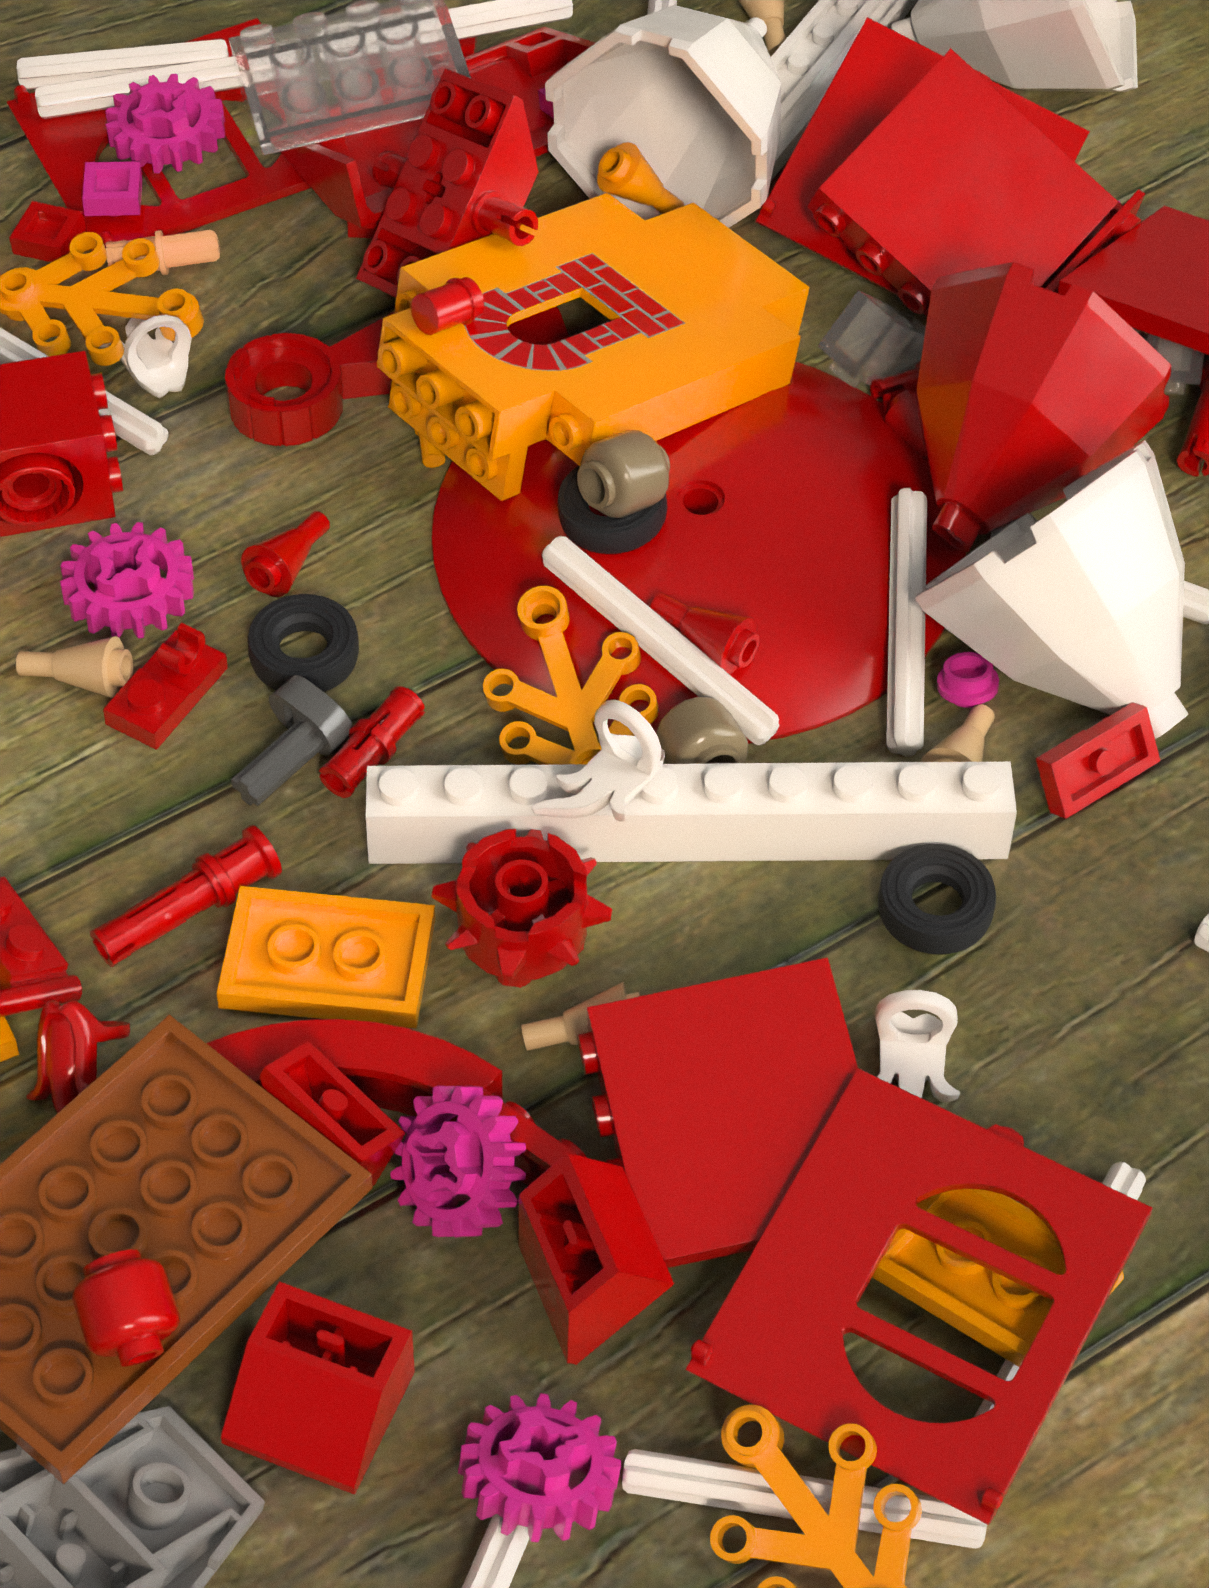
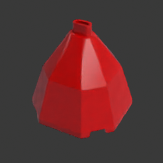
(1025, 395)

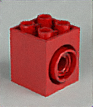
(55, 445)

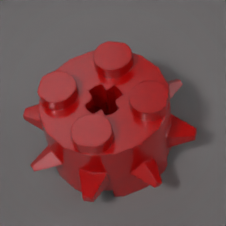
(521, 905)

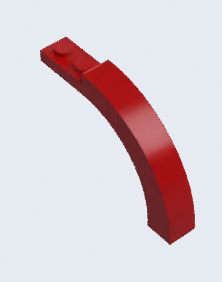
(393, 1069)

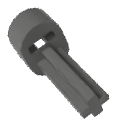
(313, 727)

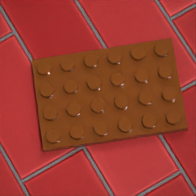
(164, 1160)

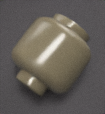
(624, 474)
(701, 733)

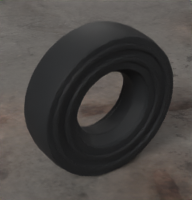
(604, 533)
(300, 614)
(932, 932)

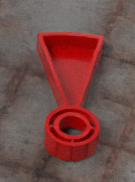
(328, 377)

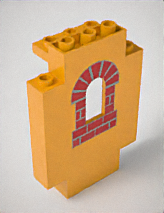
(689, 336)

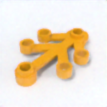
(28, 291)
(572, 707)
(829, 1538)

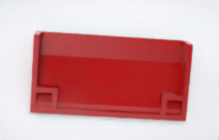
(343, 166)

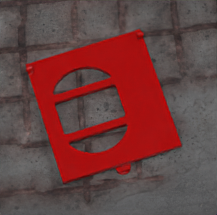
(864, 91)
(71, 140)
(800, 1289)

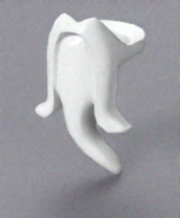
(156, 363)
(613, 774)
(916, 1047)

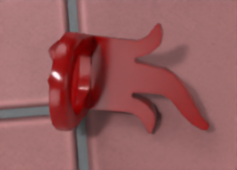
(69, 1050)

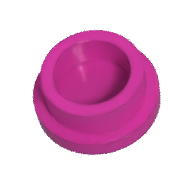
(967, 680)

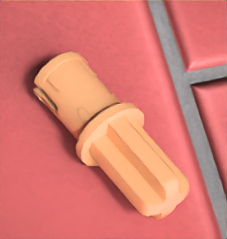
(174, 249)

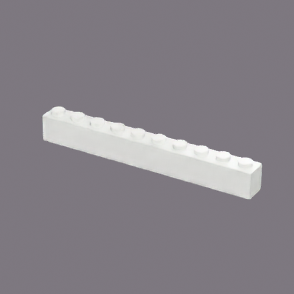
(701, 811)

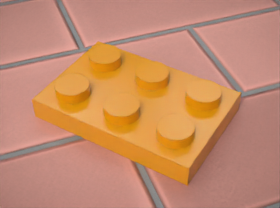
(326, 956)
(967, 1294)

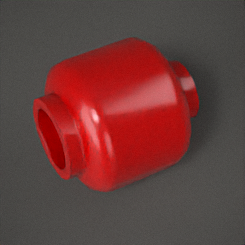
(125, 1307)

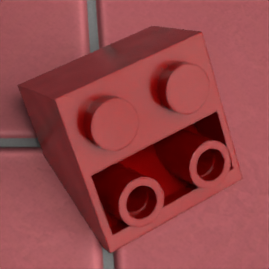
(588, 1251)
(318, 1387)

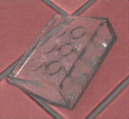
(344, 70)

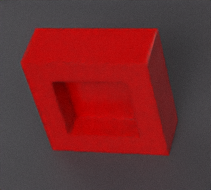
(46, 231)

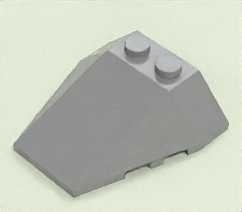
(137, 1515)

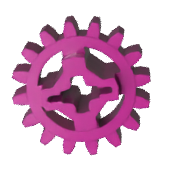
(165, 123)
(127, 580)
(458, 1161)
(539, 1467)

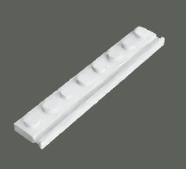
(813, 56)

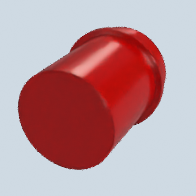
(447, 306)

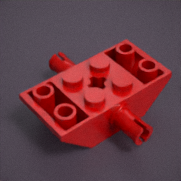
(458, 183)

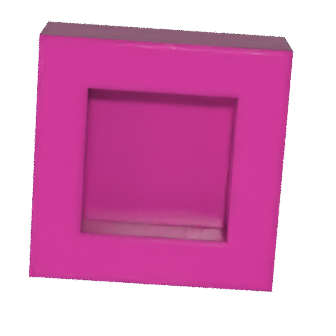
(112, 188)

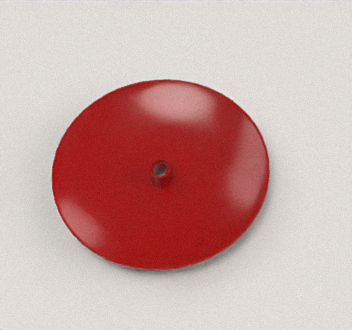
(766, 519)

